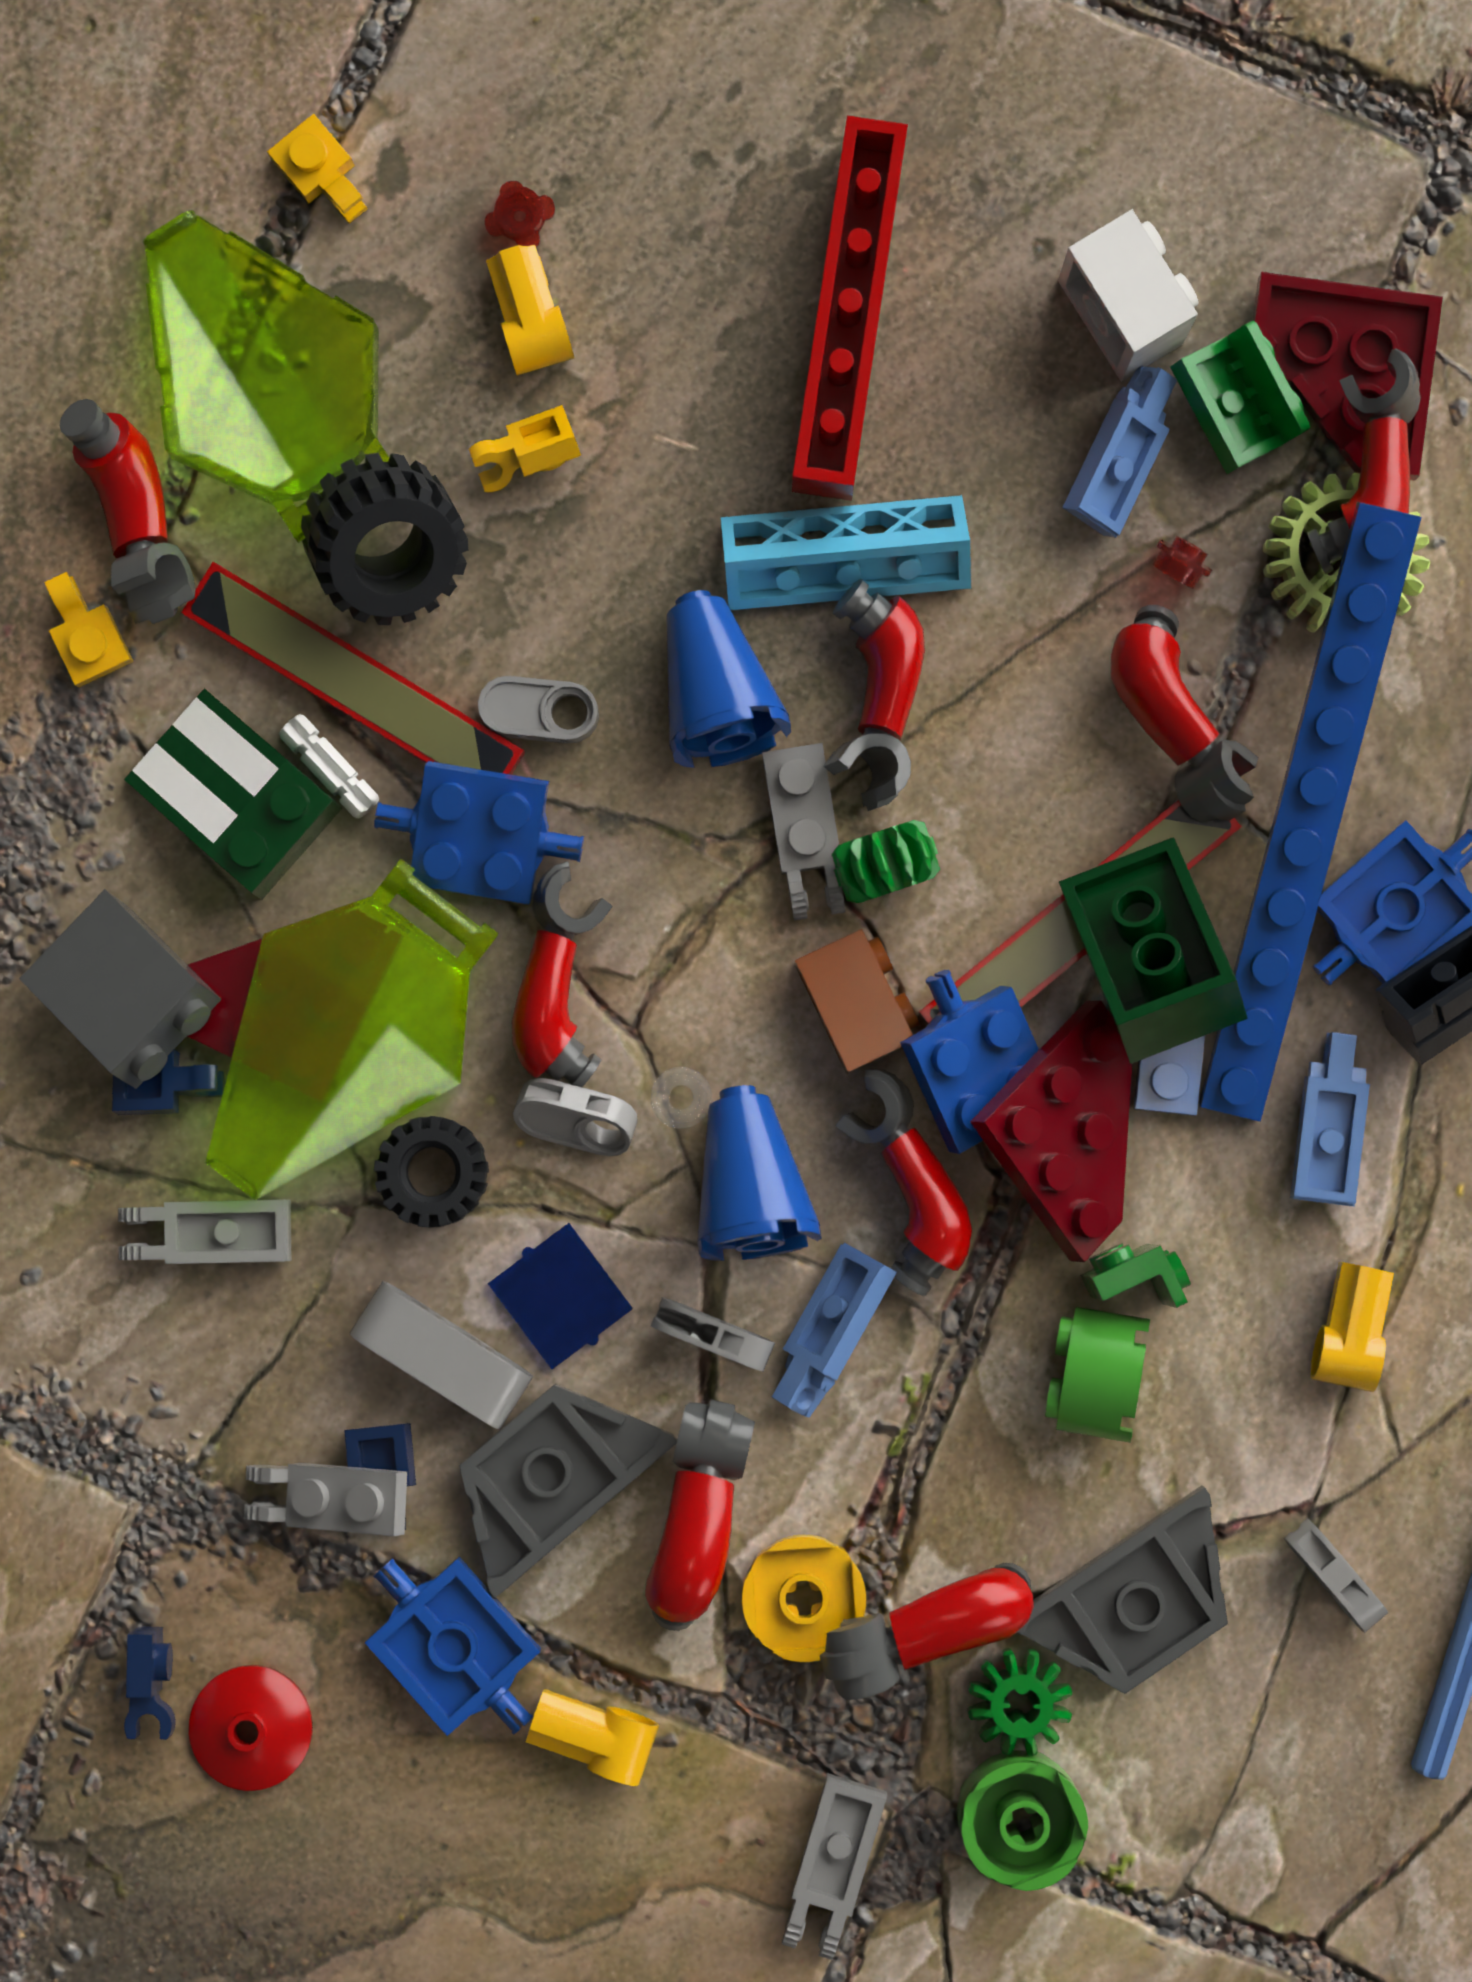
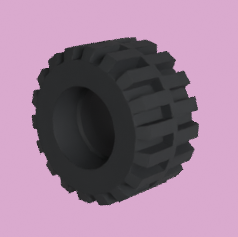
(394, 581)

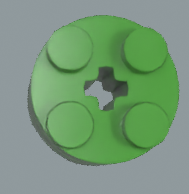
(1099, 1373)
(1057, 1831)

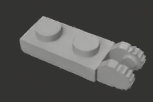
(803, 821)
(214, 1232)
(333, 1498)
(835, 1858)

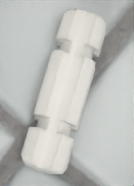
(329, 766)

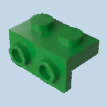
(1241, 397)
(1124, 1268)

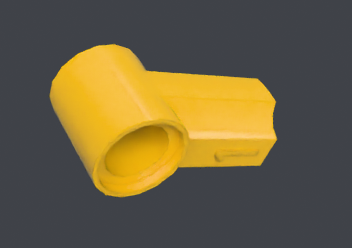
(532, 323)
(1351, 1344)
(609, 1741)

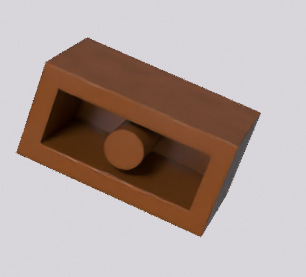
(856, 1000)

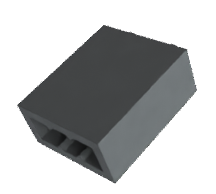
(120, 990)

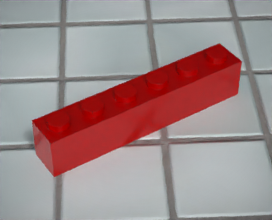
(849, 308)

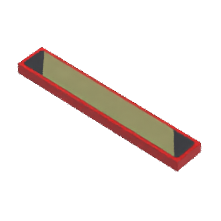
(344, 676)
(1051, 940)

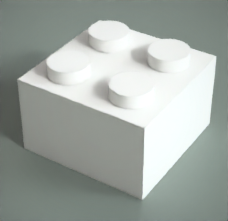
(1128, 293)

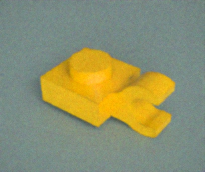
(317, 165)
(532, 443)
(87, 639)

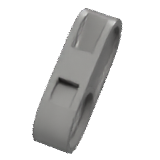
(525, 706)
(567, 1113)
(713, 1334)
(1336, 1575)

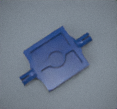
(479, 832)
(1396, 904)
(967, 1055)
(453, 1646)

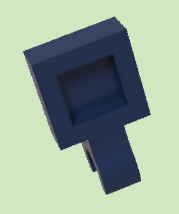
(162, 1091)
(382, 1448)
(147, 1666)

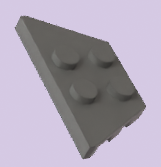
(551, 1476)
(1138, 1599)

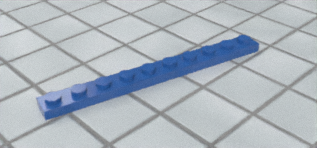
(1311, 806)

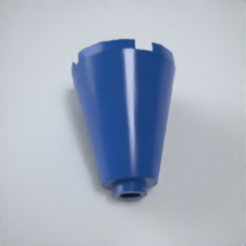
(717, 686)
(751, 1182)

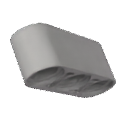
(441, 1355)

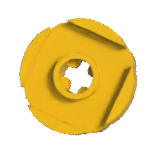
(777, 1573)

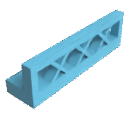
(805, 571)

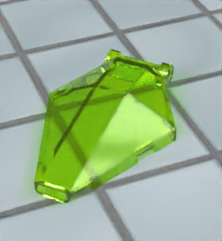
(257, 367)
(343, 1033)

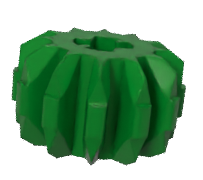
(885, 861)
(1016, 1723)

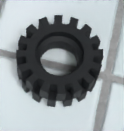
(394, 1164)

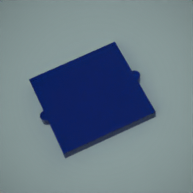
(560, 1296)

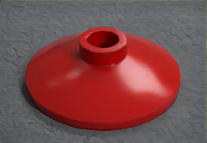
(272, 1705)

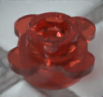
(517, 198)
(1182, 561)

